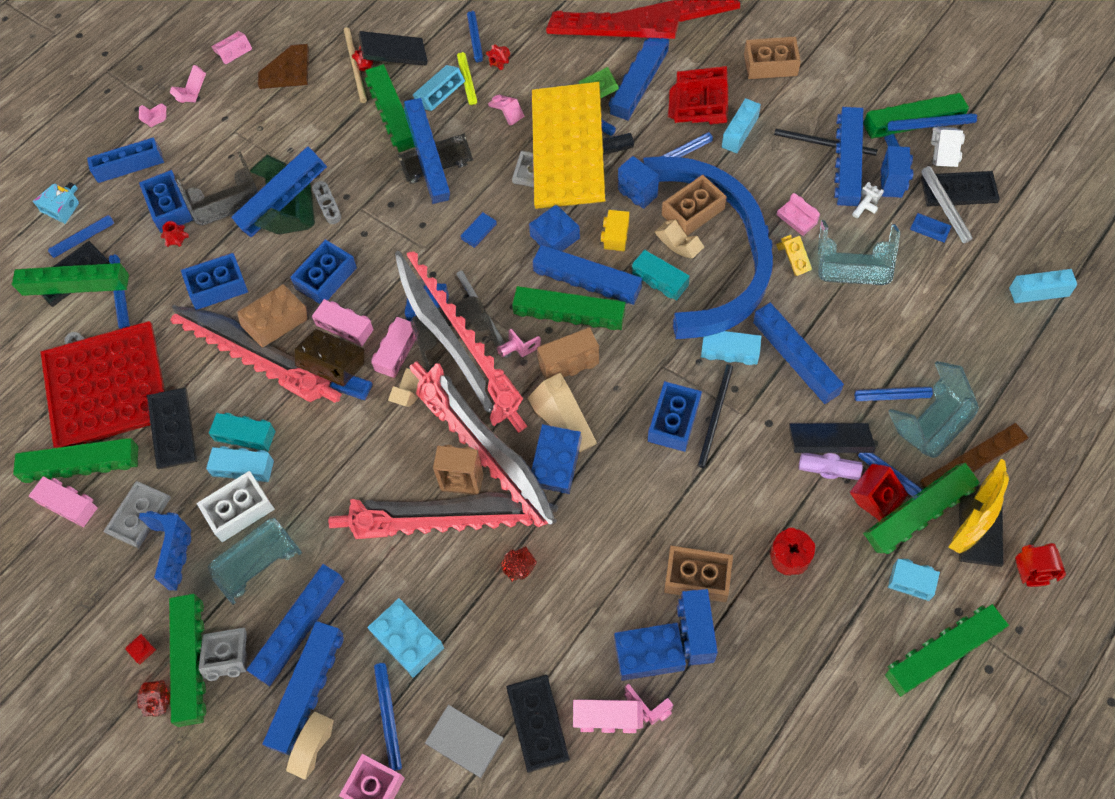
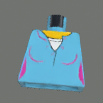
(58, 202)

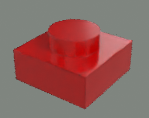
(140, 649)

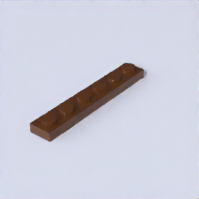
(984, 452)

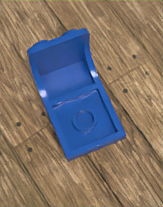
(174, 546)

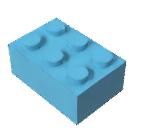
(406, 637)

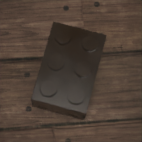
(329, 357)

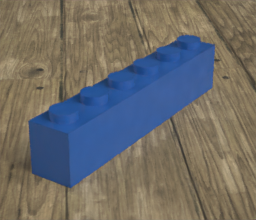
(639, 77)
(426, 150)
(849, 156)
(280, 190)
(587, 274)
(798, 353)
(295, 625)
(304, 687)

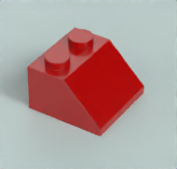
(878, 491)

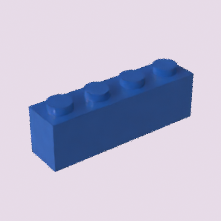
(125, 160)

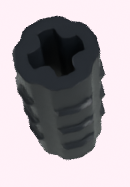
(618, 143)

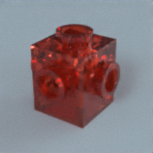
(518, 564)
(153, 698)

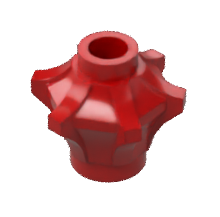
(498, 56)
(362, 63)
(173, 234)

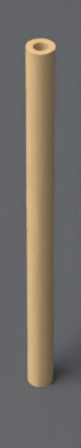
(357, 74)

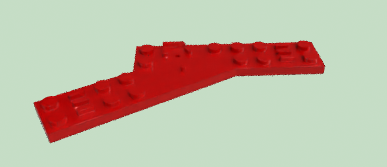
(647, 22)

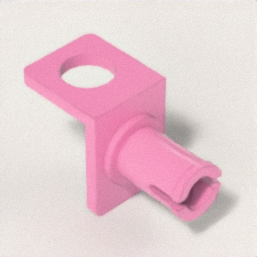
(516, 344)

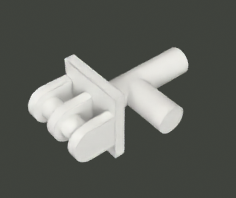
(869, 194)

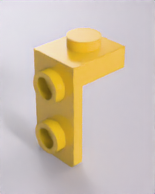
(796, 254)

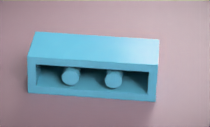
(439, 87)
(741, 125)
(1043, 286)
(732, 347)
(234, 463)

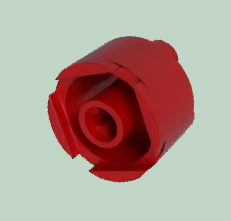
(795, 541)
(1040, 565)

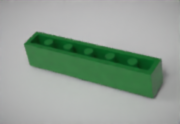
(390, 106)
(877, 120)
(70, 279)
(569, 308)
(76, 460)
(921, 508)
(185, 650)
(945, 650)

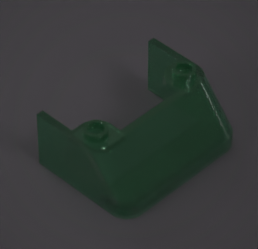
(296, 215)

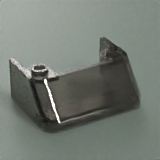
(451, 152)
(223, 203)
(468, 308)

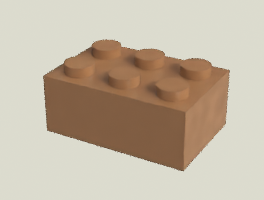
(772, 57)
(694, 204)
(272, 315)
(569, 354)
(458, 469)
(698, 570)

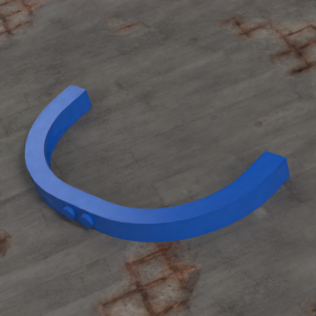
(724, 317)

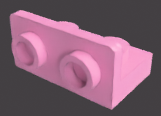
(232, 47)
(799, 214)

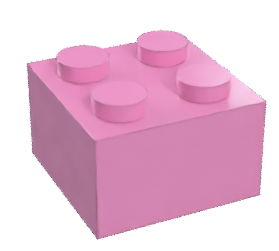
(371, 781)

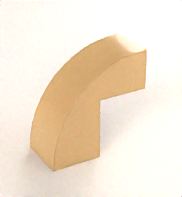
(674, 237)
(406, 393)
(308, 743)

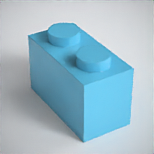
(914, 579)

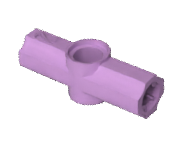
(830, 466)

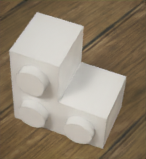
(947, 146)

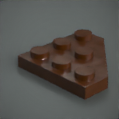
(287, 69)

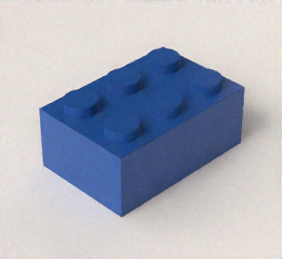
(165, 200)
(323, 272)
(214, 281)
(674, 416)
(556, 458)
(697, 627)
(649, 651)

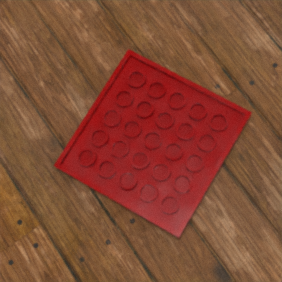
(101, 384)

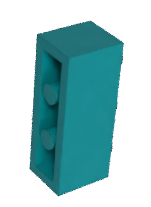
(660, 275)
(242, 431)

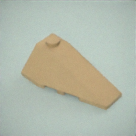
(558, 407)

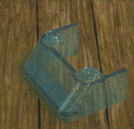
(857, 268)
(945, 418)
(250, 557)

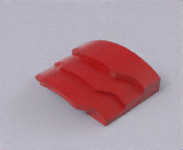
(700, 96)

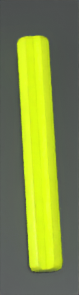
(468, 84)

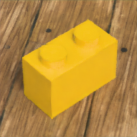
(616, 230)

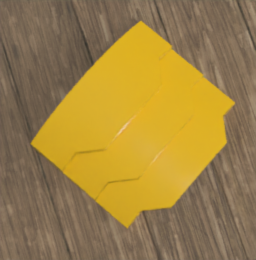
(979, 522)

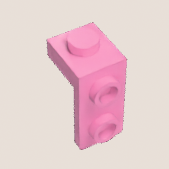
(192, 88)
(509, 107)
(661, 712)

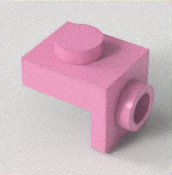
(153, 116)

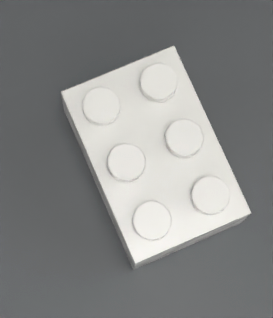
(235, 506)

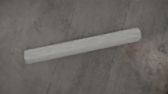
(946, 204)

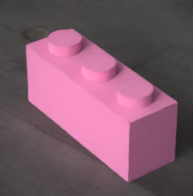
(343, 322)
(394, 348)
(63, 501)
(608, 715)

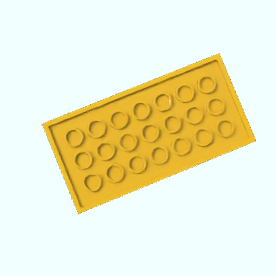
(567, 145)

